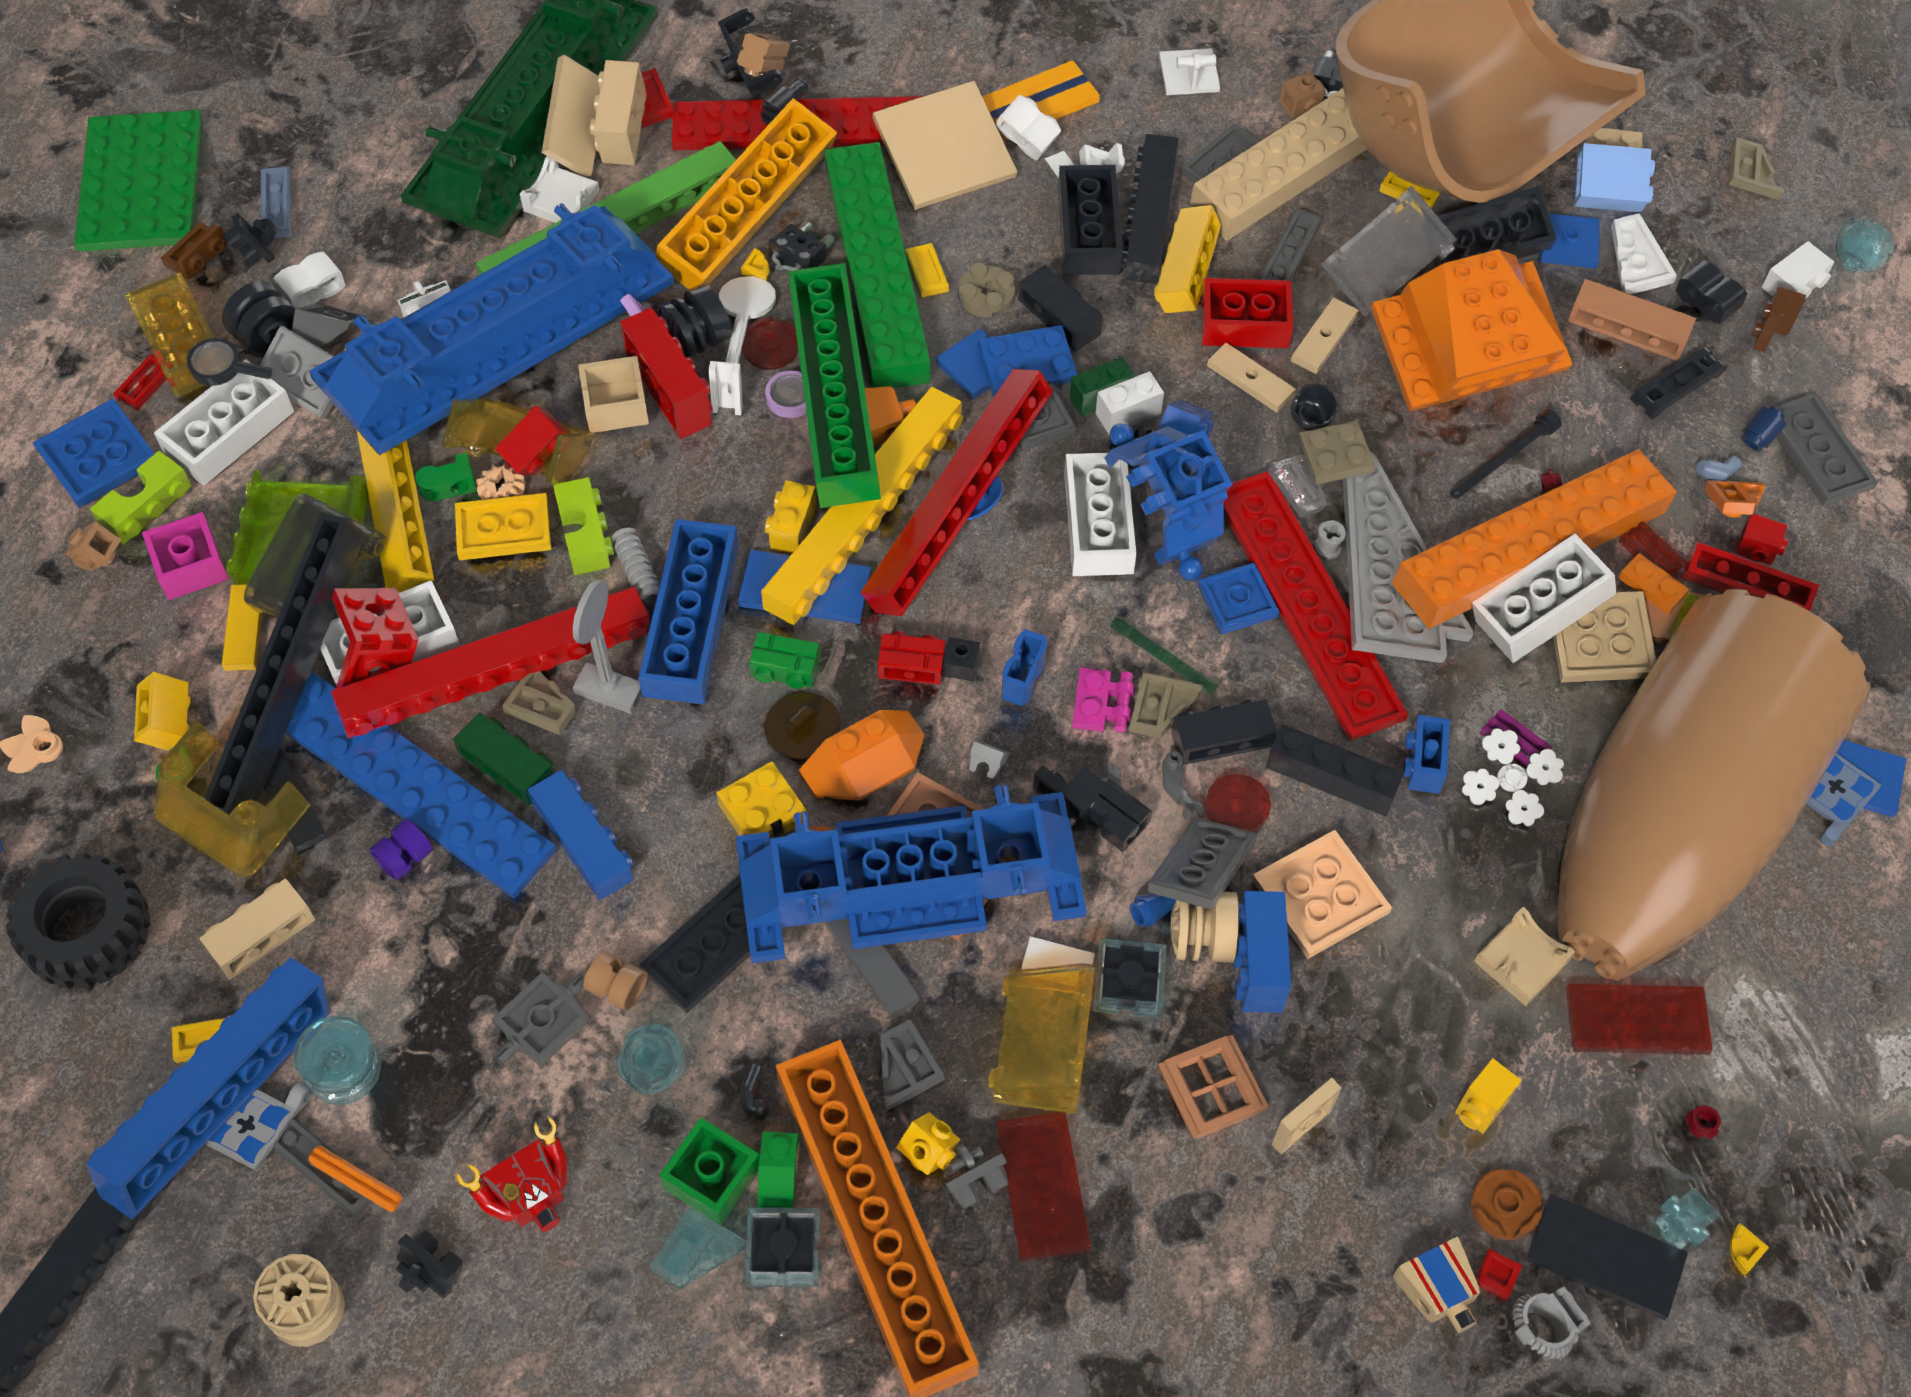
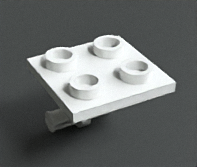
(1189, 71)

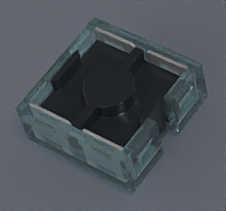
(1130, 977)
(782, 1247)

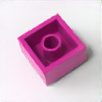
(185, 556)

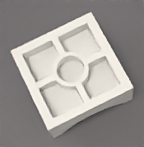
(558, 187)

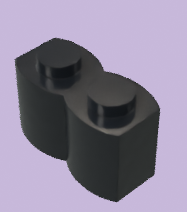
(1711, 292)

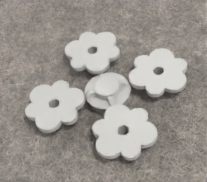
(1512, 777)

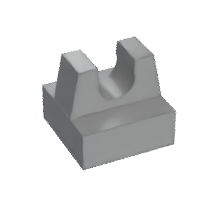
(991, 755)

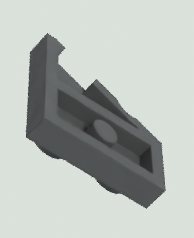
(906, 1065)

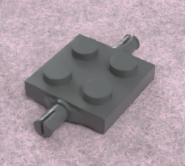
(541, 1019)

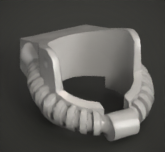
(1560, 1311)

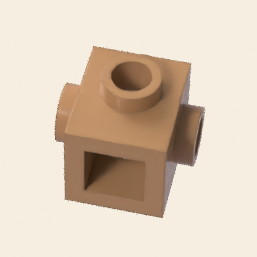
(1301, 94)
(92, 546)

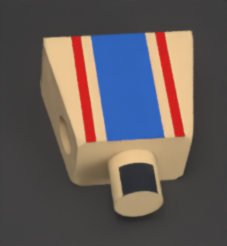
(1441, 1284)

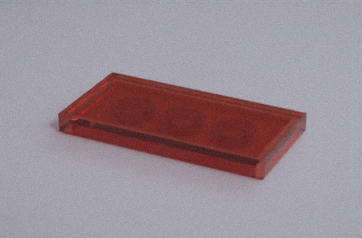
(1638, 1019)
(1043, 1186)

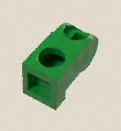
(446, 480)

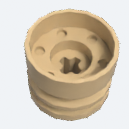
(1206, 927)
(305, 1317)

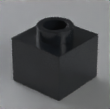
(961, 659)

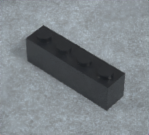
(1334, 770)

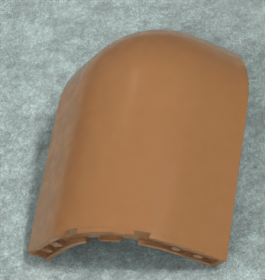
(1472, 92)

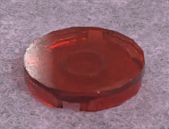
(770, 344)
(1238, 802)

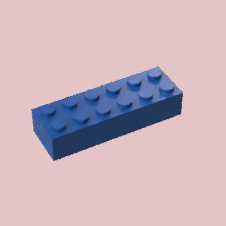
(689, 612)

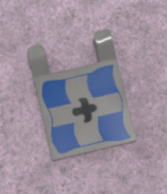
(258, 1125)

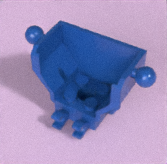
(1186, 485)

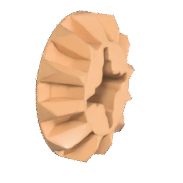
(513, 485)

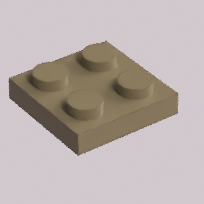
(1336, 452)

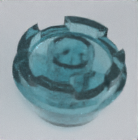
(651, 1059)

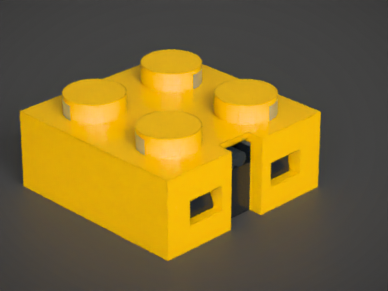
(761, 803)

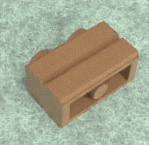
(762, 53)

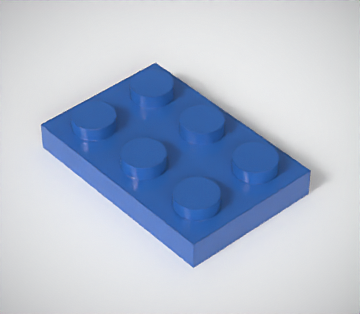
(1028, 350)

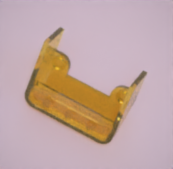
(485, 422)
(235, 840)

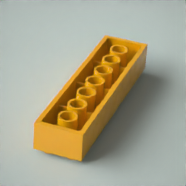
(745, 196)

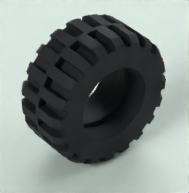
(57, 890)

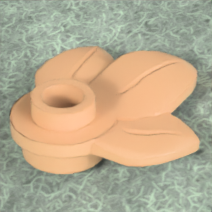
(28, 747)

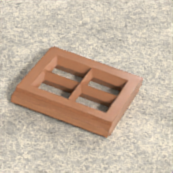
(1240, 1075)

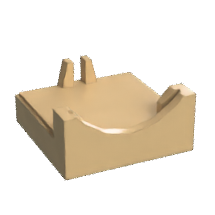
(1524, 957)

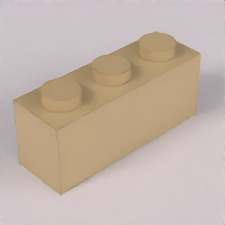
(257, 928)

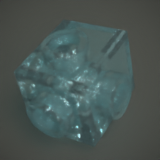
(1686, 1219)

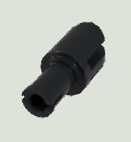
(780, 97)

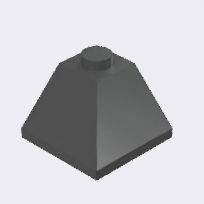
(325, 324)

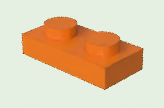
(1654, 582)

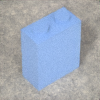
(1613, 177)

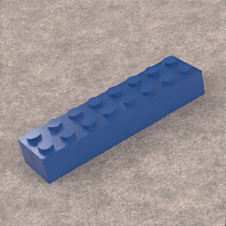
(207, 1089)

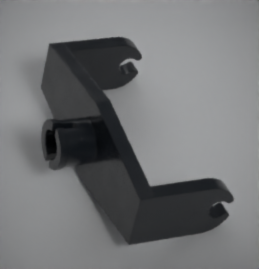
(729, 62)

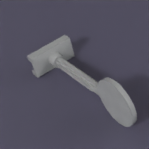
(598, 680)

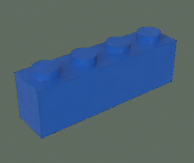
(581, 835)

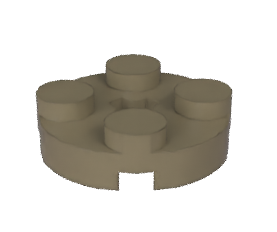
(990, 277)

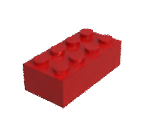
(667, 373)

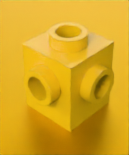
(929, 1144)

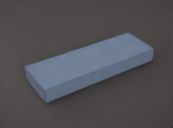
(277, 199)

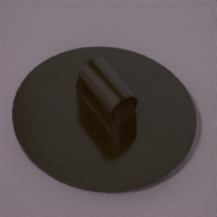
(801, 724)

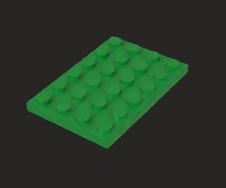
(138, 180)

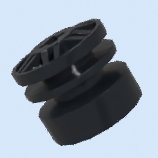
(697, 319)

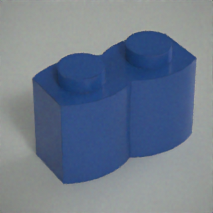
(1024, 667)

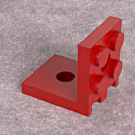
(374, 640)

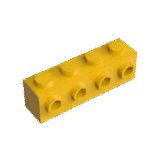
(1188, 259)

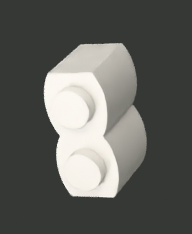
(1028, 127)
(310, 280)

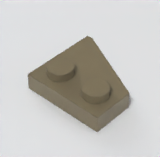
(1752, 170)

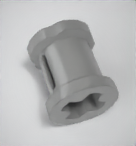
(1330, 536)

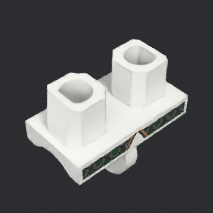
(422, 296)

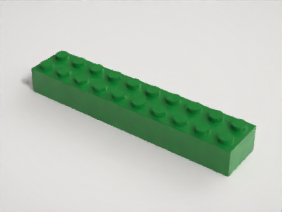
(877, 267)
(833, 386)

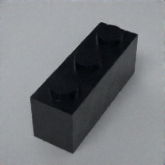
(1059, 305)
(1224, 731)

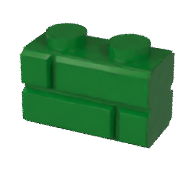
(784, 660)

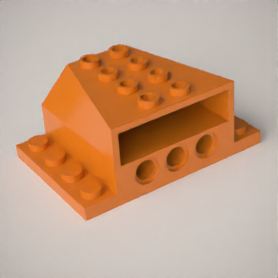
(1470, 329)

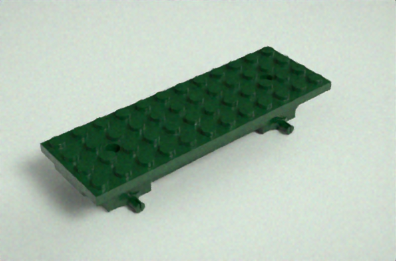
(501, 132)

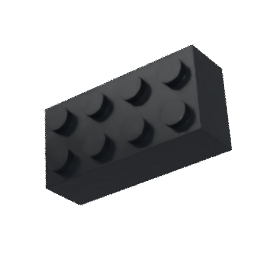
(1089, 220)
(1508, 224)

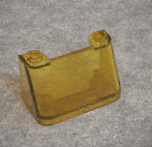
(1044, 1037)

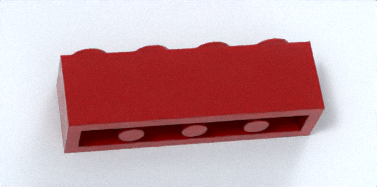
(1726, 571)

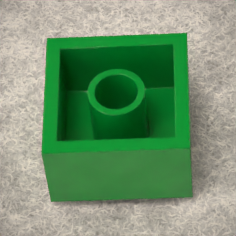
(710, 1171)

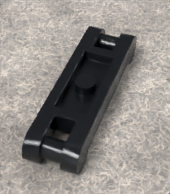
(1678, 382)

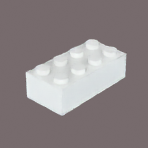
(223, 424)
(1099, 516)
(1544, 598)
(427, 617)

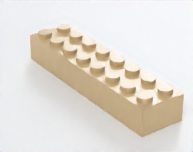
(1280, 166)

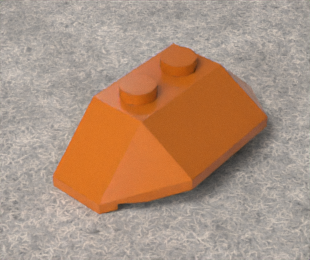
(864, 756)

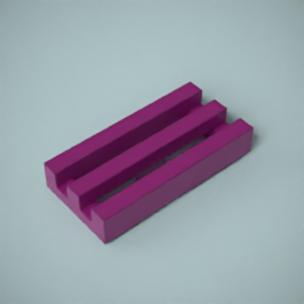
(1525, 738)

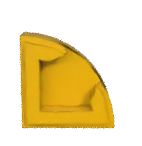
(756, 265)
(1745, 1248)

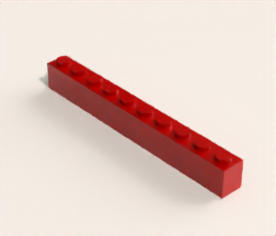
(956, 493)
(481, 666)

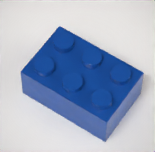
(1262, 952)

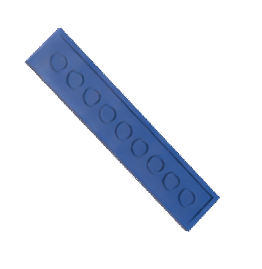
(423, 792)

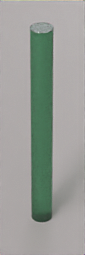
(1164, 655)

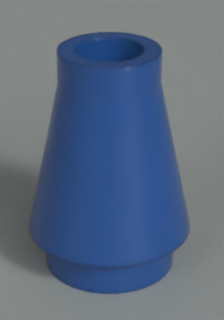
(1150, 908)

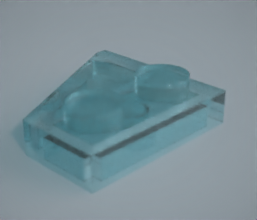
(695, 1250)

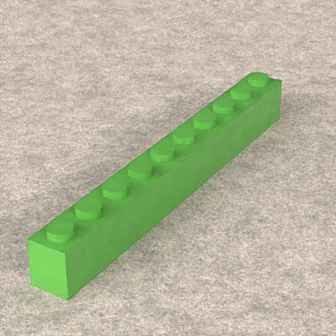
(646, 200)

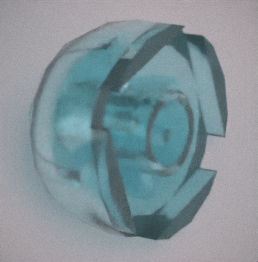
(1864, 246)

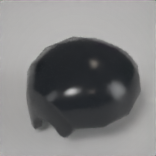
(1314, 406)

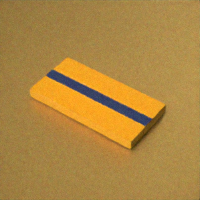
(1054, 92)

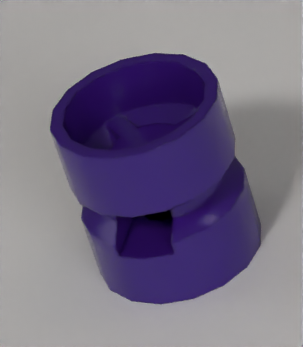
(401, 849)

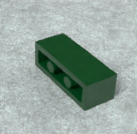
(502, 756)

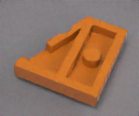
(1735, 497)

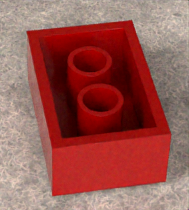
(1246, 313)

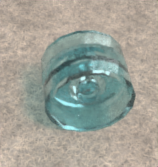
(337, 1060)

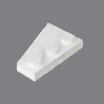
(1639, 256)

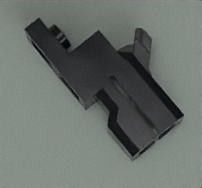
(1099, 800)

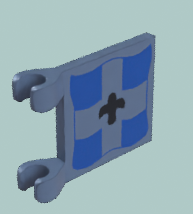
(1841, 796)

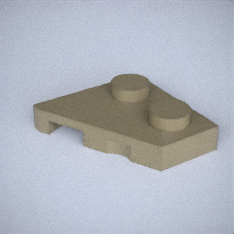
(1159, 702)
(540, 703)

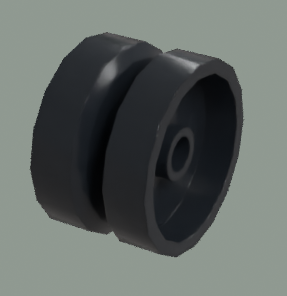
(255, 316)

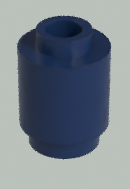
(1763, 428)

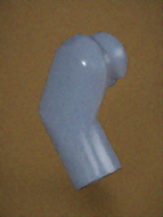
(1718, 471)

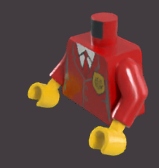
(524, 1184)

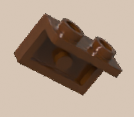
(195, 250)
(1777, 316)

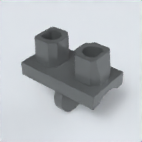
(989, 1170)

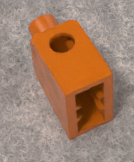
(885, 412)

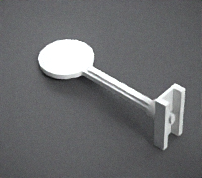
(742, 299)

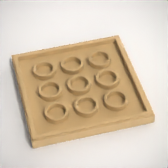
(944, 145)

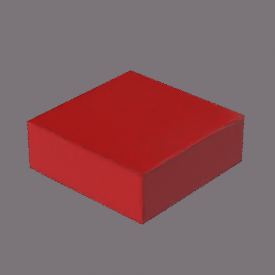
(1498, 1274)

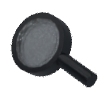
(218, 362)

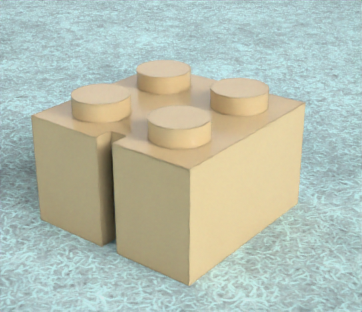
(613, 394)

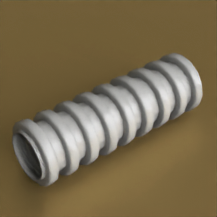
(636, 564)

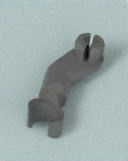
(1172, 783)

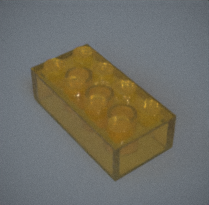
(171, 327)

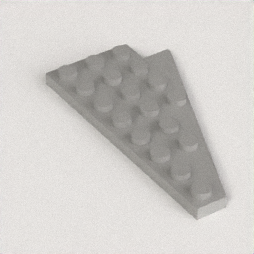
(1376, 543)

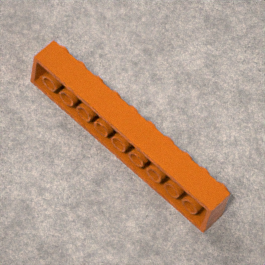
(1593, 507)
(877, 1222)

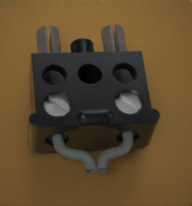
(797, 249)

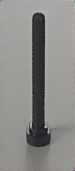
(1545, 424)

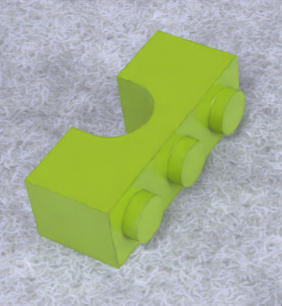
(129, 515)
(586, 546)

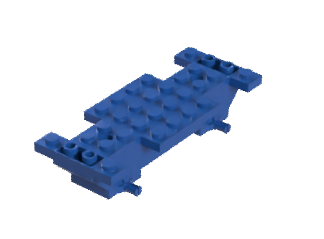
(908, 872)

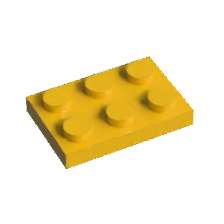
(502, 526)

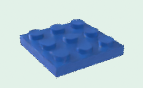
(94, 452)

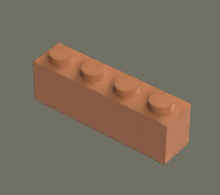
(1631, 319)

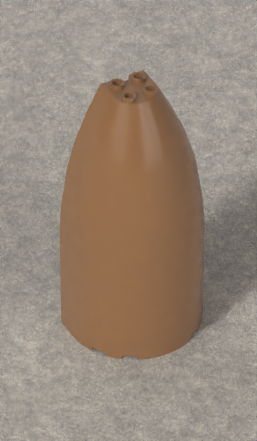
(1703, 776)

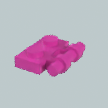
(1092, 698)

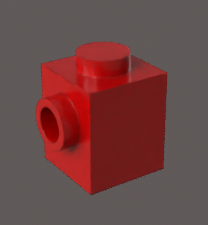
(1762, 539)

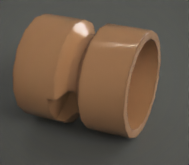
(612, 979)

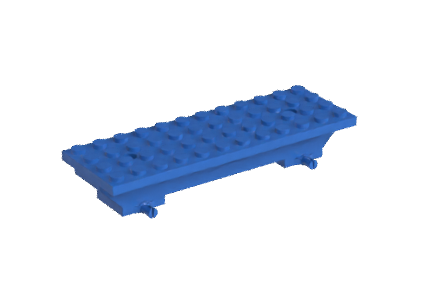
(490, 328)

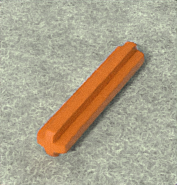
(355, 1178)

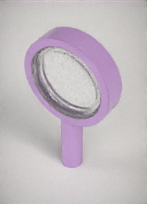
(786, 394)

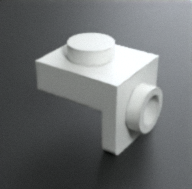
(1094, 156)

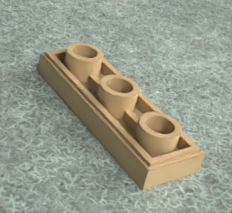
(1324, 335)
(1251, 377)

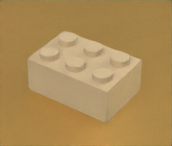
(619, 112)

